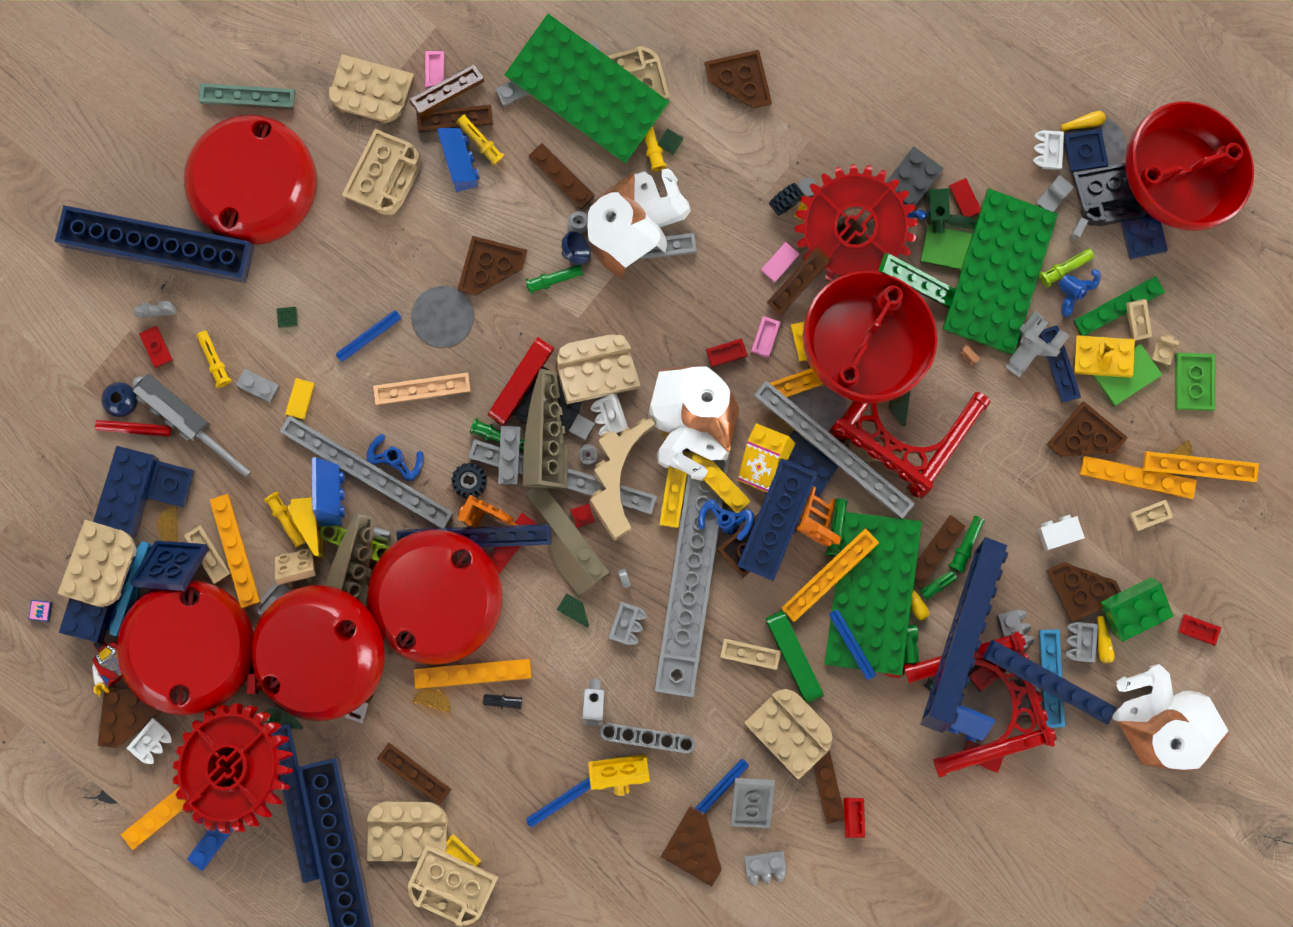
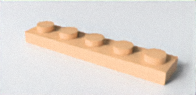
(422, 389)

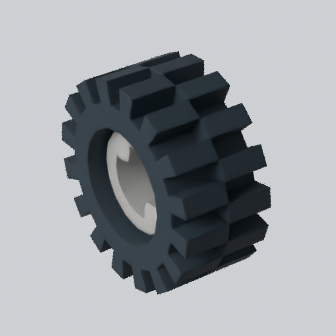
(786, 199)
(470, 470)

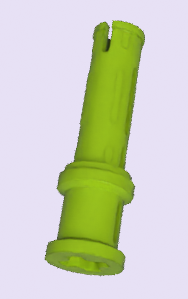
(1058, 271)

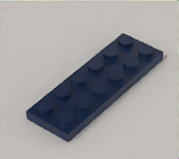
(777, 519)

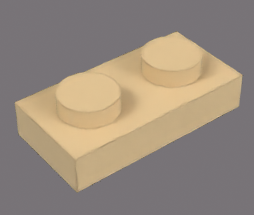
(1139, 319)
(1151, 515)

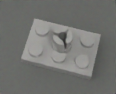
(752, 803)

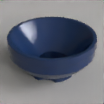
(575, 248)
(127, 403)

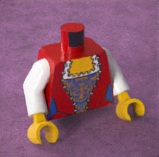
(105, 667)

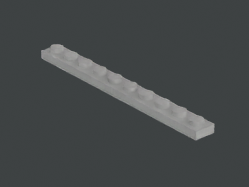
(834, 450)
(366, 472)
(576, 480)

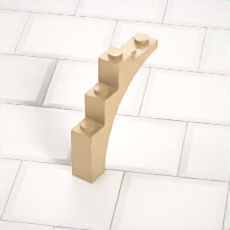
(607, 502)

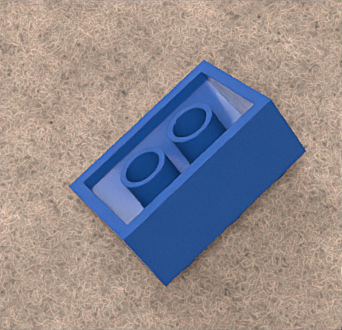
(458, 158)
(327, 493)
(971, 724)

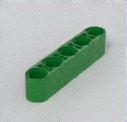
(794, 657)

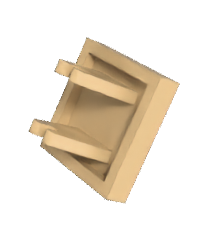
(295, 567)

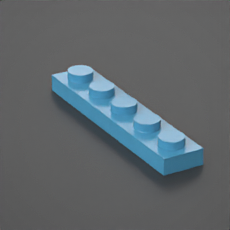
(130, 593)
(1051, 660)

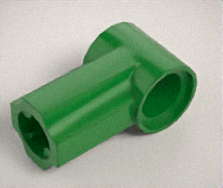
(911, 652)

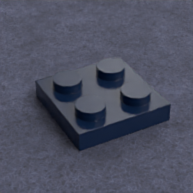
(1085, 150)
(1144, 237)
(170, 484)

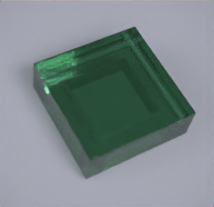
(670, 141)
(287, 317)

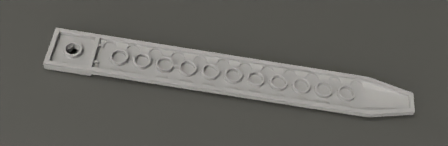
(689, 590)

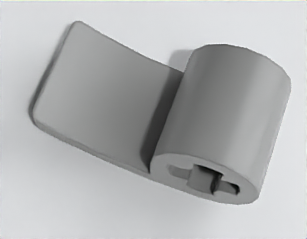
(1055, 194)

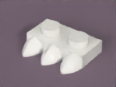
(1050, 149)
(610, 414)
(148, 741)

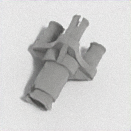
(1033, 345)

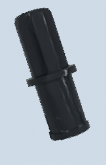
(502, 701)

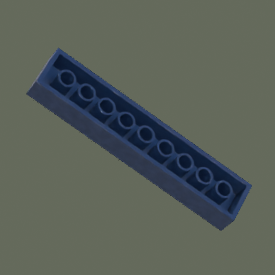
(154, 244)
(120, 509)
(964, 635)
(335, 844)

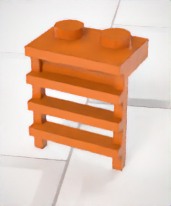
(474, 510)
(813, 529)

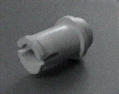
(379, 533)

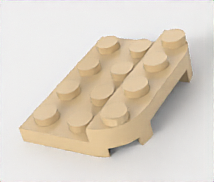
(645, 66)
(370, 89)
(383, 173)
(596, 368)
(98, 565)
(791, 731)
(403, 829)
(450, 886)

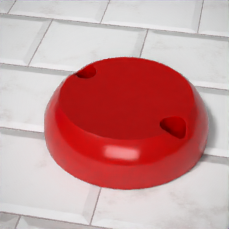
(1189, 166)
(250, 178)
(868, 337)
(434, 597)
(185, 647)
(313, 657)

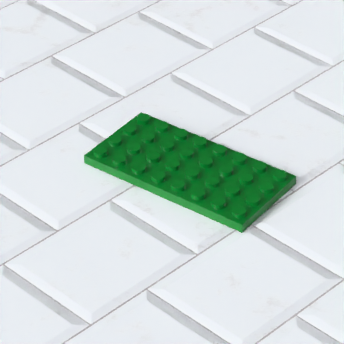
(586, 88)
(1000, 271)
(877, 594)

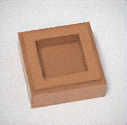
(970, 356)

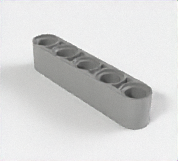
(657, 736)

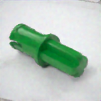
(938, 585)

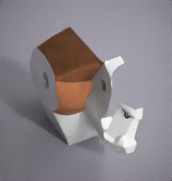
(628, 219)
(698, 415)
(1169, 729)

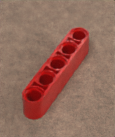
(520, 381)

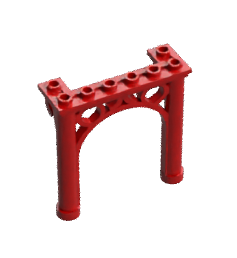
(921, 482)
(1001, 746)

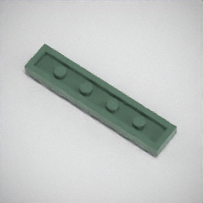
(247, 96)

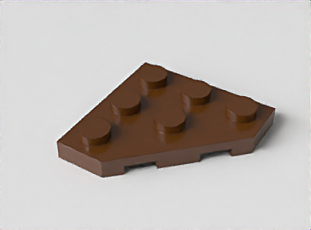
(741, 78)
(489, 264)
(1086, 434)
(1080, 589)
(122, 717)
(694, 847)

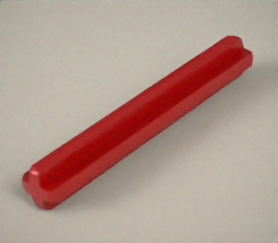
(134, 428)

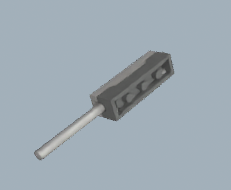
(180, 416)

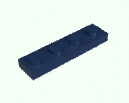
(1061, 369)

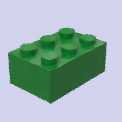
(1137, 609)

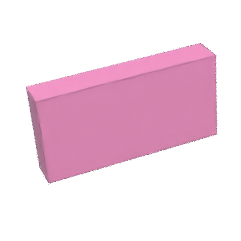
(434, 68)
(780, 262)
(765, 337)

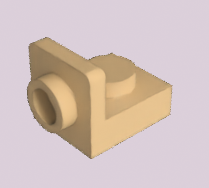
(1164, 350)

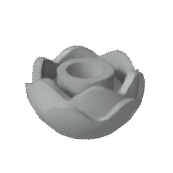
(574, 218)

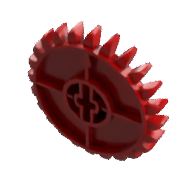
(856, 192)
(230, 768)

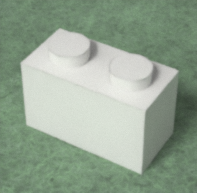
(1060, 533)

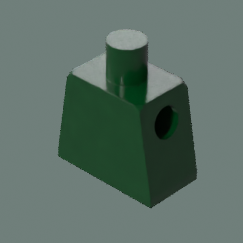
(937, 201)

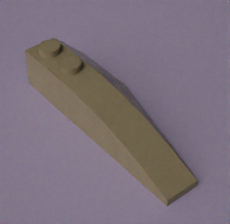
(544, 445)
(568, 547)
(352, 561)

